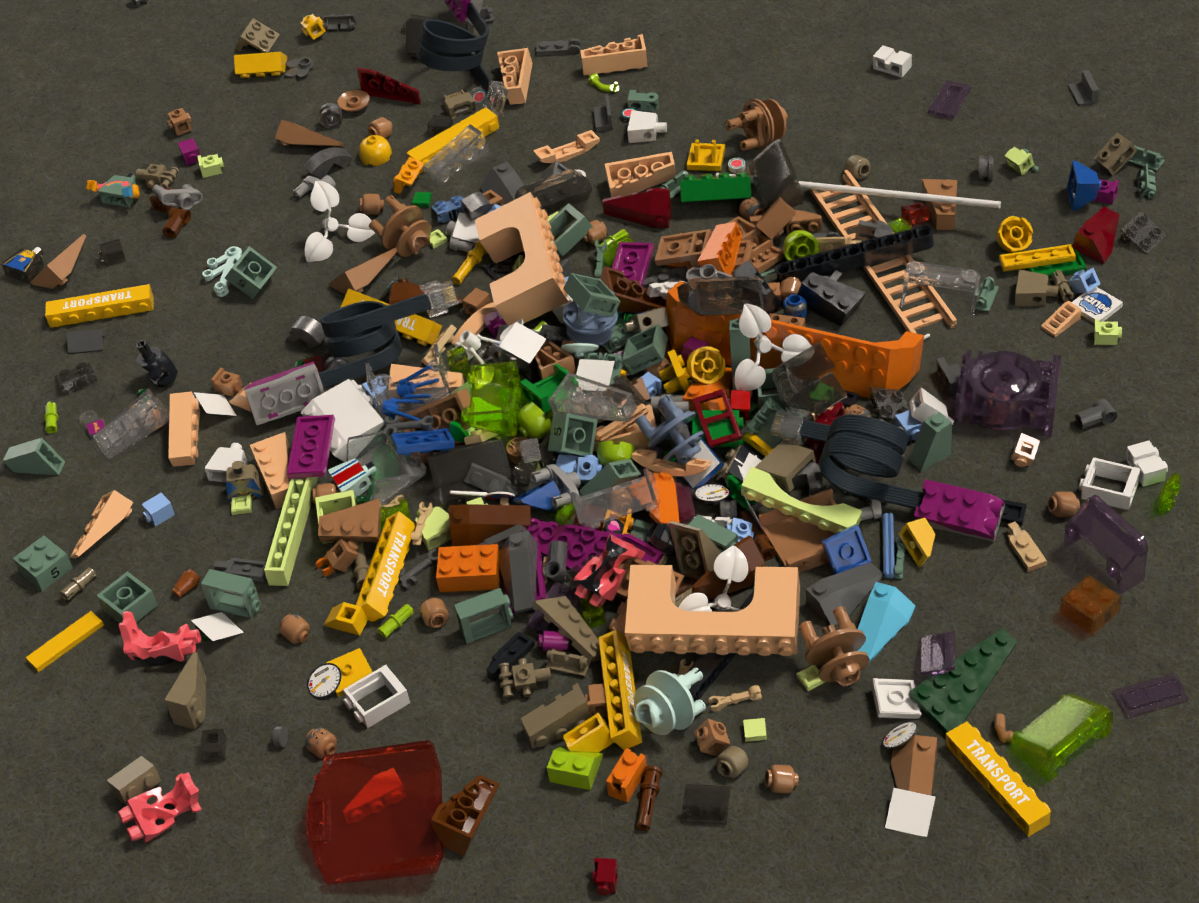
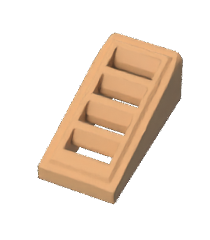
(1068, 310)

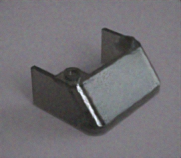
(800, 381)

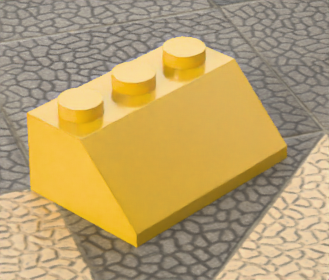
(260, 64)

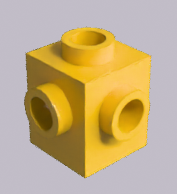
(312, 26)

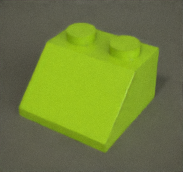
(573, 767)

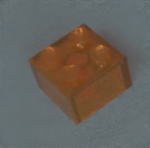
(1090, 605)

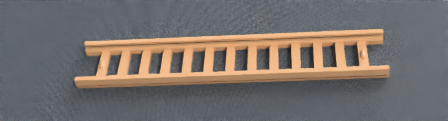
(873, 216)

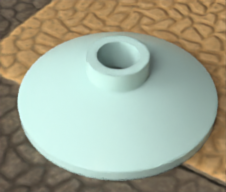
(579, 349)

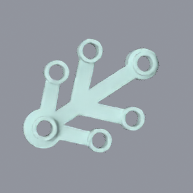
(231, 254)

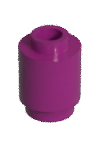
(552, 640)

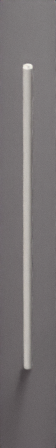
(896, 194)

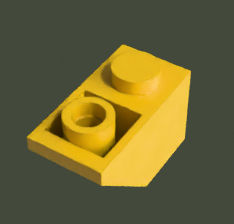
(347, 618)

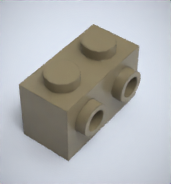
(1115, 154)
(134, 780)

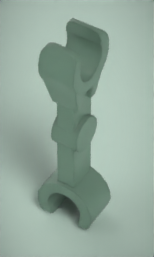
(600, 253)
(901, 548)

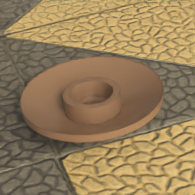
(353, 100)

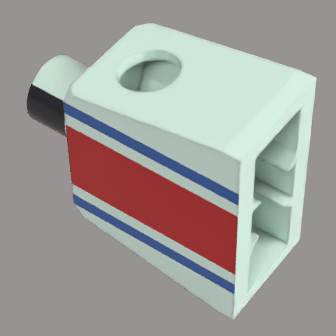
(352, 476)

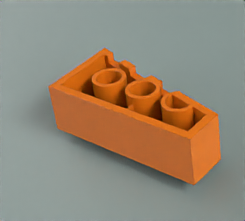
(722, 248)

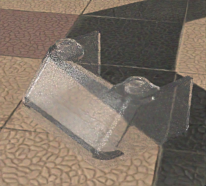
(942, 277)
(384, 388)
(617, 501)

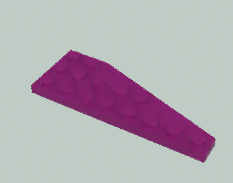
(584, 542)

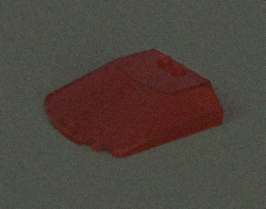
(375, 813)

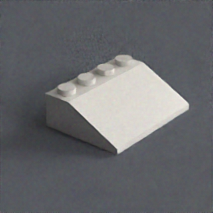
(351, 412)

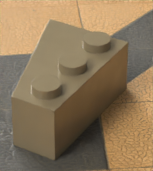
(556, 719)

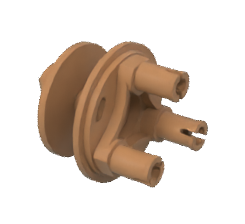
(761, 123)
(404, 229)
(836, 650)

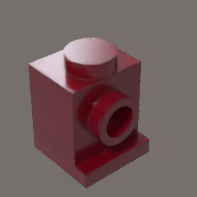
(605, 875)

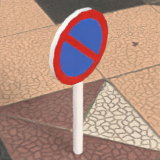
(492, 496)

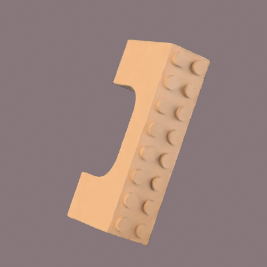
(538, 282)
(761, 628)

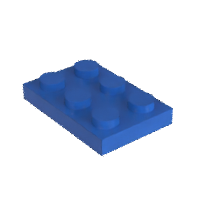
(423, 441)

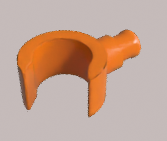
(324, 561)

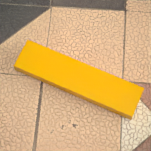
(1037, 257)
(64, 641)

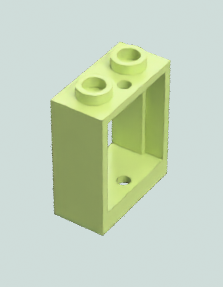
(326, 503)

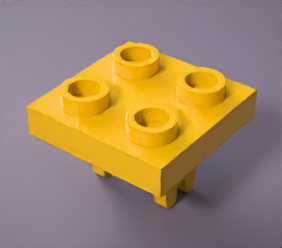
(706, 156)
(677, 372)

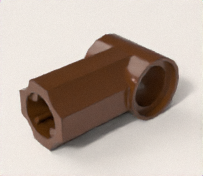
(177, 219)

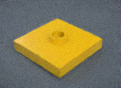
(352, 667)

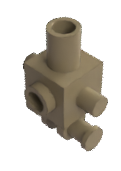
(157, 175)
(524, 677)

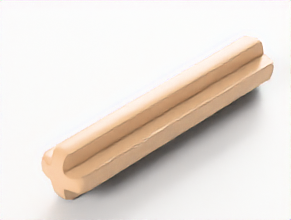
(617, 426)

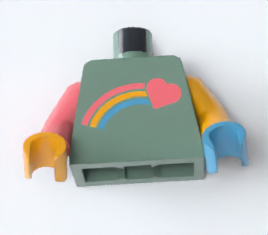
(117, 190)

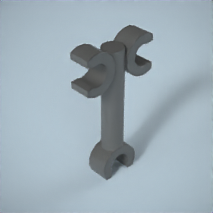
(394, 425)
(406, 577)

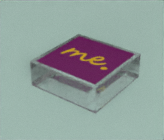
(94, 427)

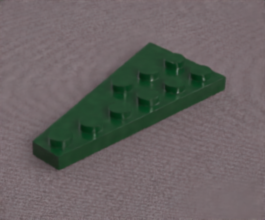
(953, 695)

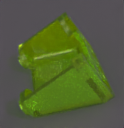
(494, 398)
(1060, 732)

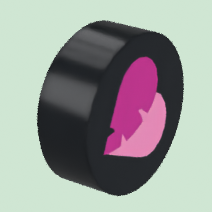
(614, 525)

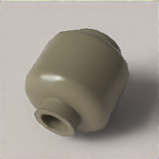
(858, 166)
(732, 762)

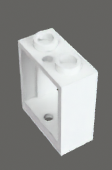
(1112, 471)
(367, 685)

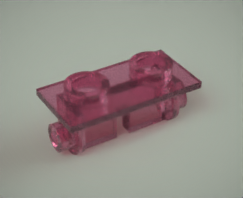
(685, 503)

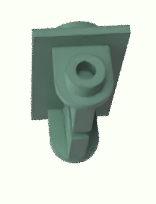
(1152, 159)
(1146, 183)
(674, 185)
(986, 294)

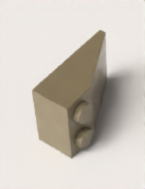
(693, 550)
(188, 695)

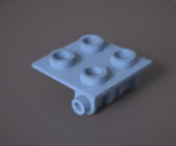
(442, 208)

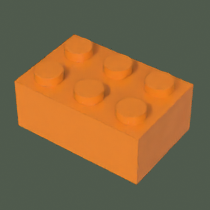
(468, 568)

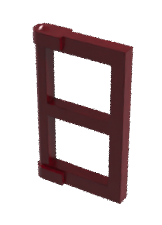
(705, 421)

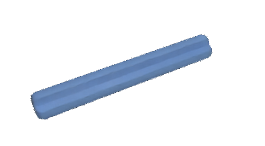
(888, 545)

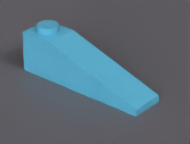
(883, 617)

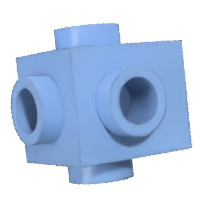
(587, 468)
(741, 528)

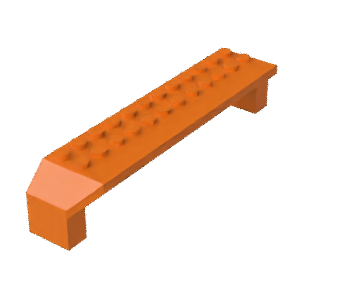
(856, 361)

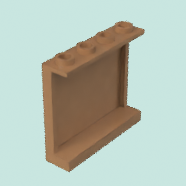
(795, 541)

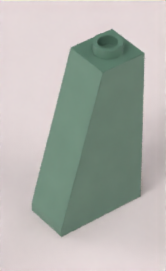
(739, 348)

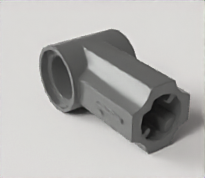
(1100, 412)
(556, 560)

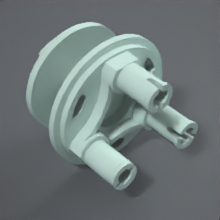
(667, 702)

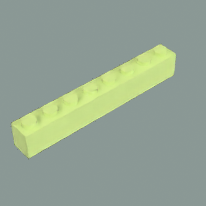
(289, 531)

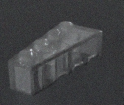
(457, 156)
(592, 399)
(132, 424)

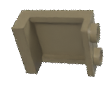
(785, 463)

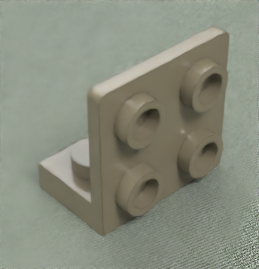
(257, 36)

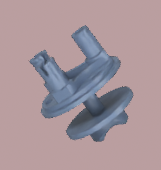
(586, 326)
(674, 422)

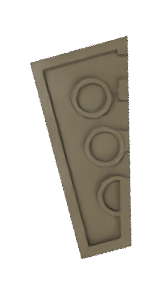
(570, 625)

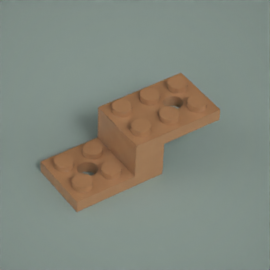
(689, 247)

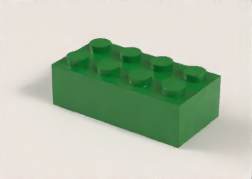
(715, 187)

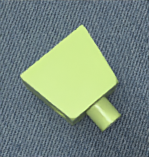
(436, 529)

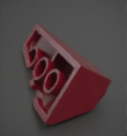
(383, 86)
(645, 208)
(1098, 235)

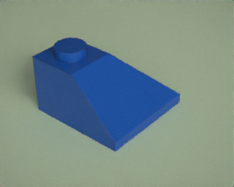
(1082, 185)
(538, 497)

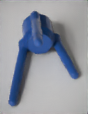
(407, 388)
(391, 408)

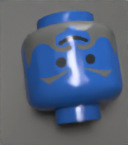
(795, 306)

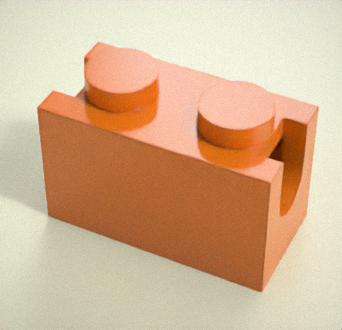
(628, 774)

